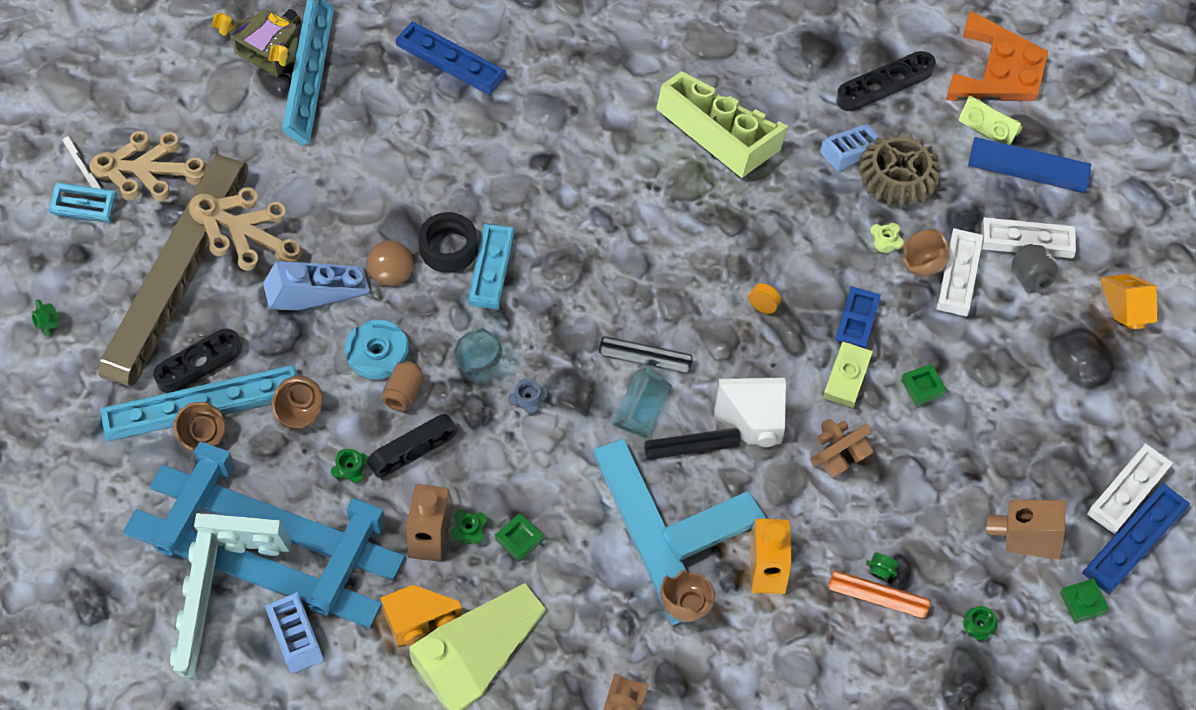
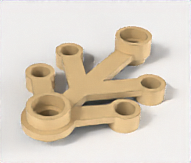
(109, 166)
(242, 226)

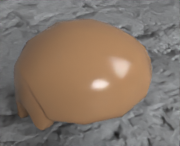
(926, 253)
(390, 263)
(297, 402)
(199, 423)
(687, 596)

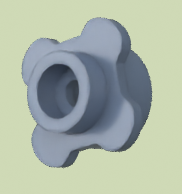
(528, 387)

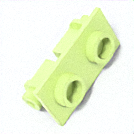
(989, 121)

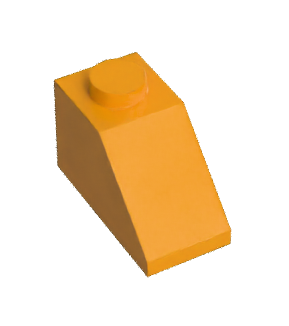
(1131, 299)

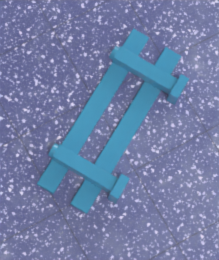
(345, 548)

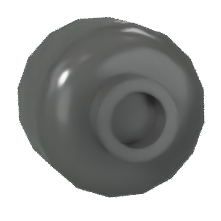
(1034, 267)

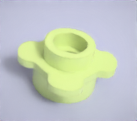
(883, 243)

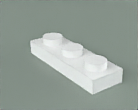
(1012, 235)
(960, 272)
(1129, 488)

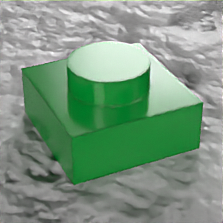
(923, 384)
(519, 537)
(1084, 600)

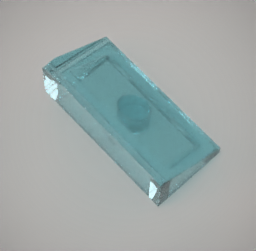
(642, 403)

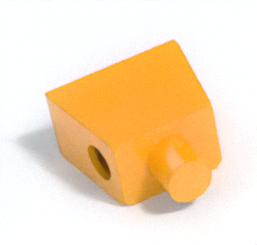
(770, 548)

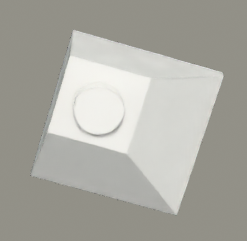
(753, 408)

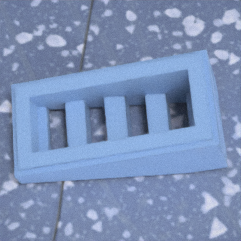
(840, 160)
(303, 652)

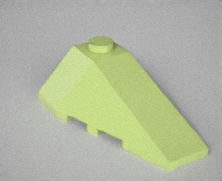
(470, 650)

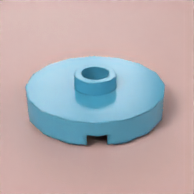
(376, 336)

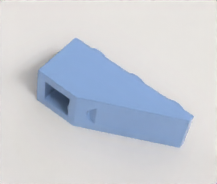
(312, 284)

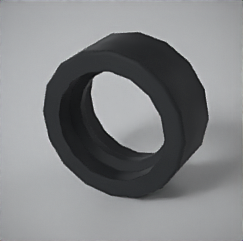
(448, 223)

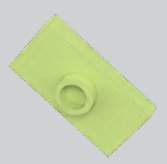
(847, 374)

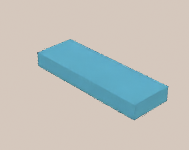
(491, 266)
(712, 525)

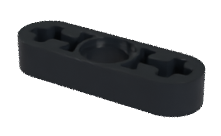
(193, 373)
(412, 445)

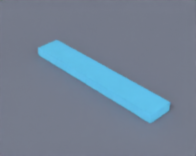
(308, 71)
(161, 410)
(638, 513)

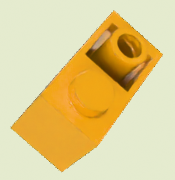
(417, 612)

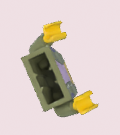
(263, 39)

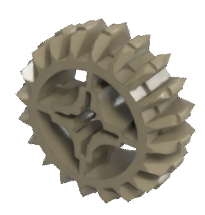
(899, 179)

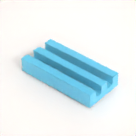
(107, 206)

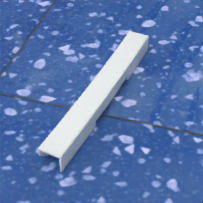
(75, 154)

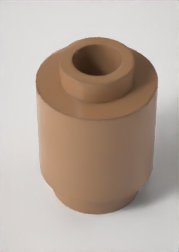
(403, 386)

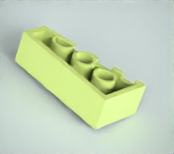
(719, 124)

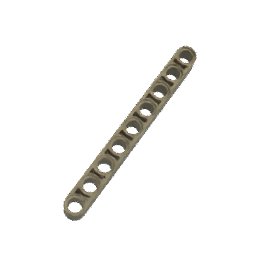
(168, 280)

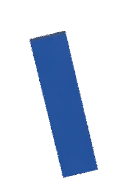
(451, 58)
(1030, 164)
(1136, 538)

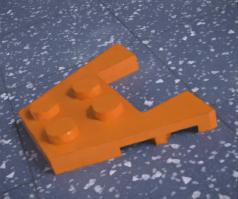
(1012, 67)

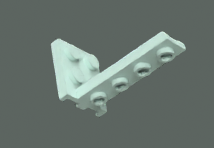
(216, 531)

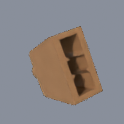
(431, 515)
(1031, 527)

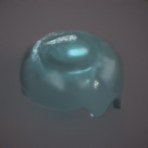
(478, 353)

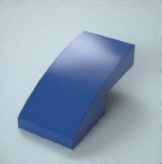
(858, 317)

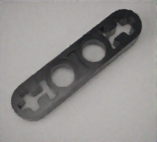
(883, 77)

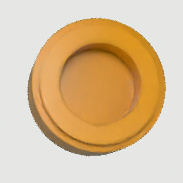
(764, 298)

